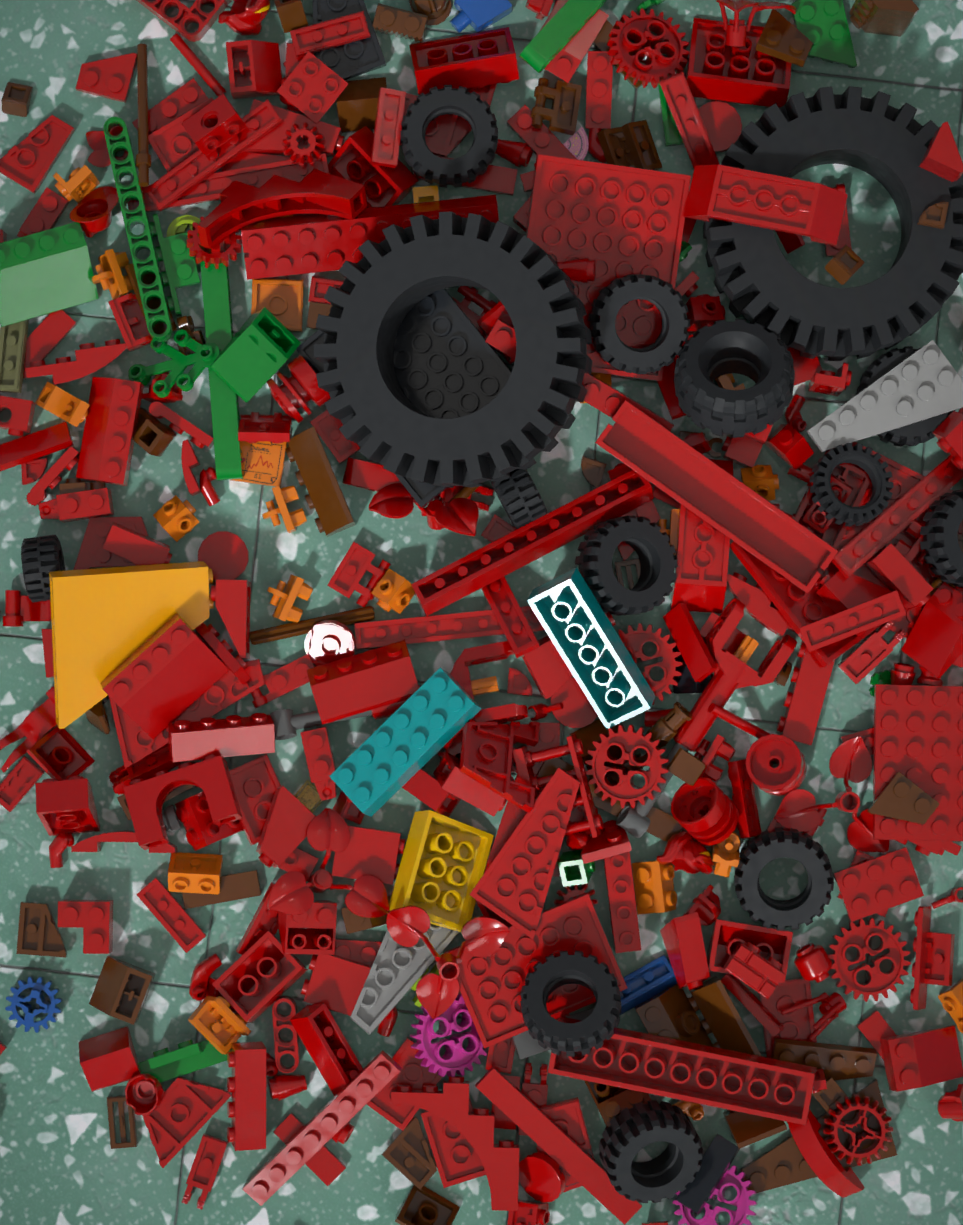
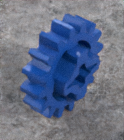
(37, 993)

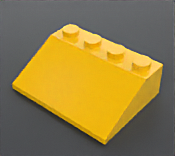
(441, 868)

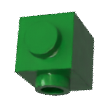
(573, 869)

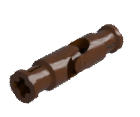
(664, 730)

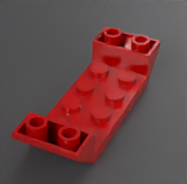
(766, 202)
(701, 561)

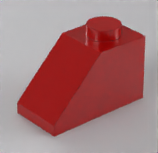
(789, 445)

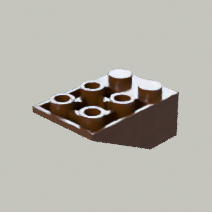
(612, 1099)

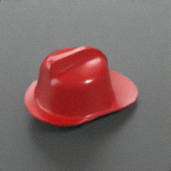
(95, 210)

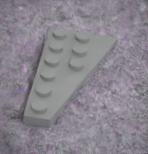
(907, 394)
(394, 974)

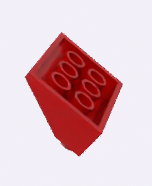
(734, 71)
(164, 676)

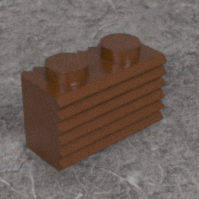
(400, 22)

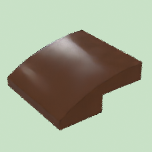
(630, 146)

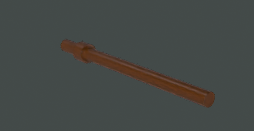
(143, 158)

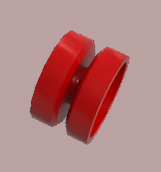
(774, 750)

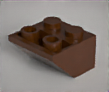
(121, 990)

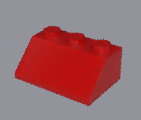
(382, 184)
(729, 934)
(259, 977)

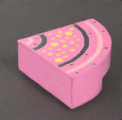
(578, 144)

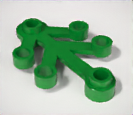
(177, 365)

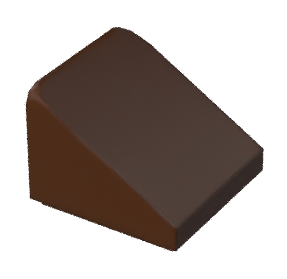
(16, 99)
(844, 265)
(98, 717)
(686, 766)

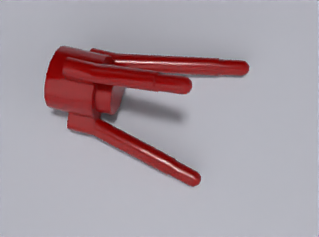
(830, 1007)

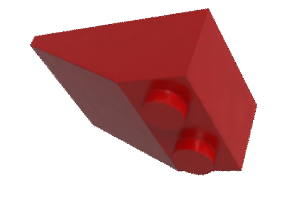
(571, 56)
(233, 605)
(938, 632)
(66, 806)
(921, 1058)

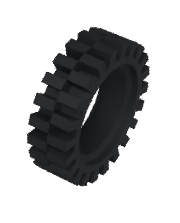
(874, 469)

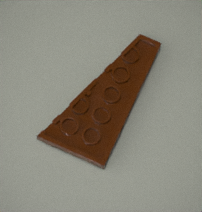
(786, 1164)

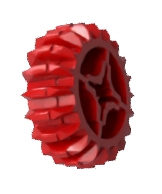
(861, 1119)

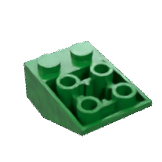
(255, 354)

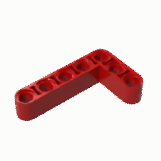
(186, 16)

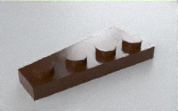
(836, 1060)

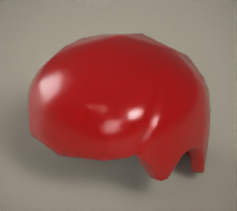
(144, 1093)

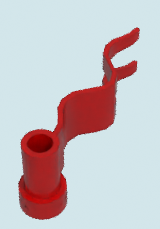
(21, 609)
(33, 727)

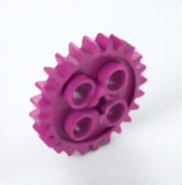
(455, 1056)
(741, 1201)

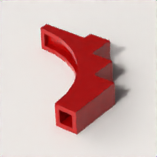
(280, 196)
(452, 1105)

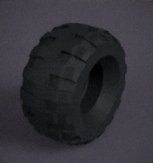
(739, 350)

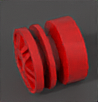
(298, 389)
(705, 811)

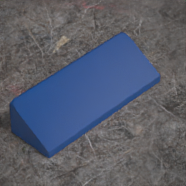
(647, 983)

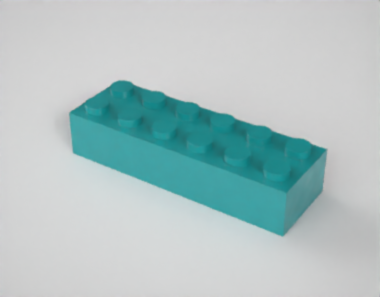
(591, 648)
(405, 742)

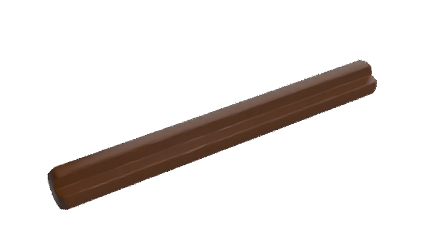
(303, 627)

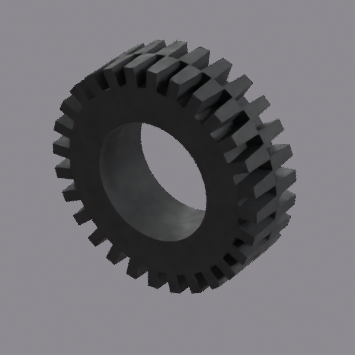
(890, 149)
(365, 327)

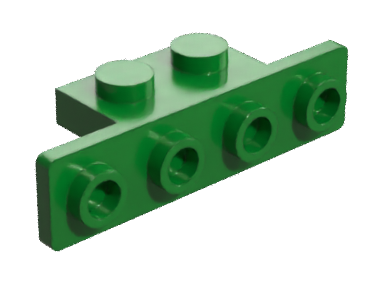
(179, 266)
(186, 1059)

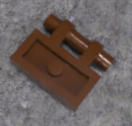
(564, 106)

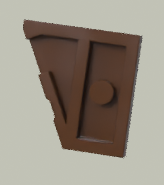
(784, 40)
(38, 931)

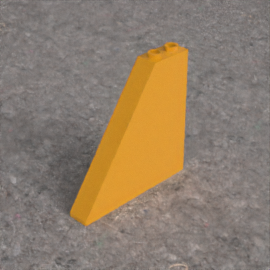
(108, 615)

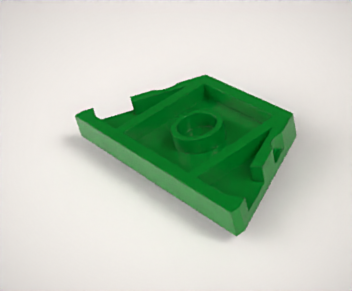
(827, 27)

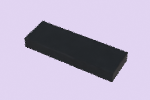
(713, 1167)

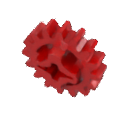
(215, 254)

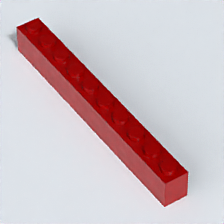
(531, 541)

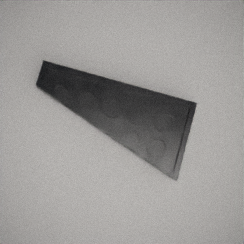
(354, 57)

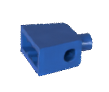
(479, 13)

